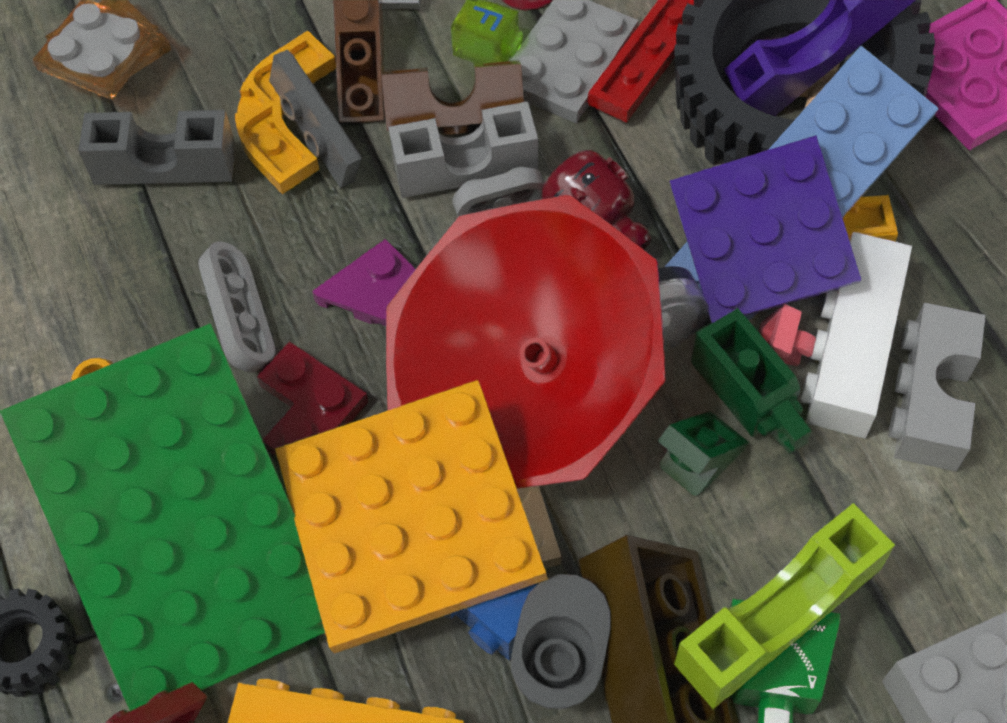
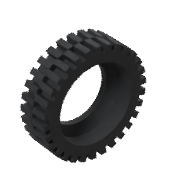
(721, 30)

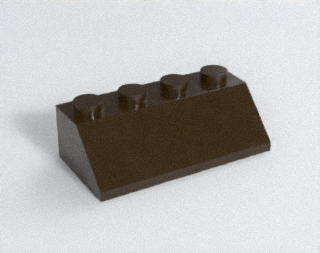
(654, 605)

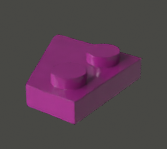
(367, 284)

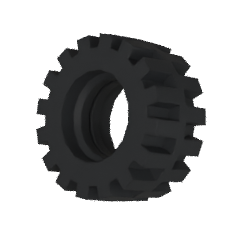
(53, 647)

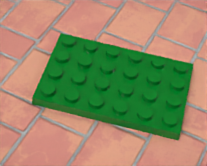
(168, 517)

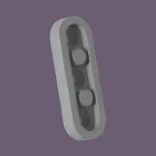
(236, 307)

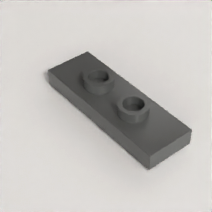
(320, 128)

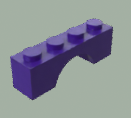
(782, 69)

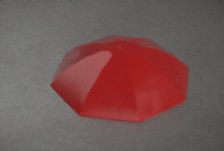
(549, 320)

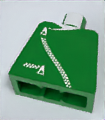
(795, 677)

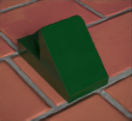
(699, 450)

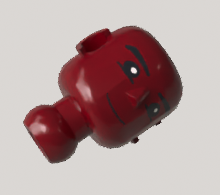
(601, 188)

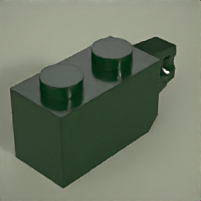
(751, 380)

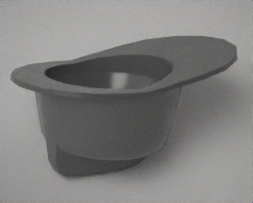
(561, 642)

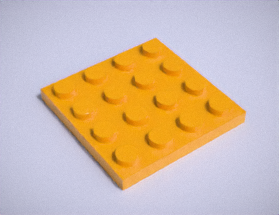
(408, 516)

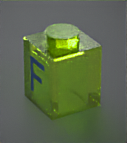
(485, 32)

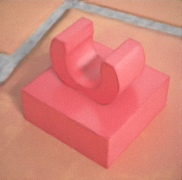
(784, 338)

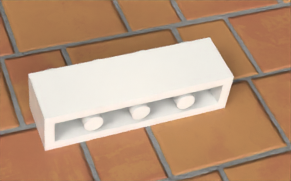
(857, 339)

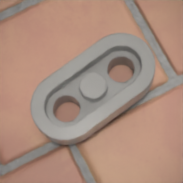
(502, 190)

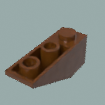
(359, 60)

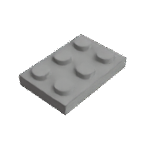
(570, 53)

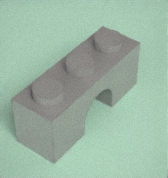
(436, 163)
(930, 423)

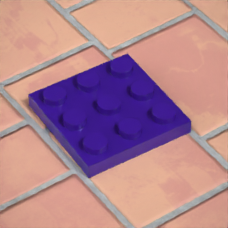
(765, 230)

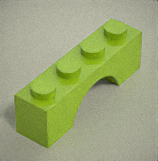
(753, 633)

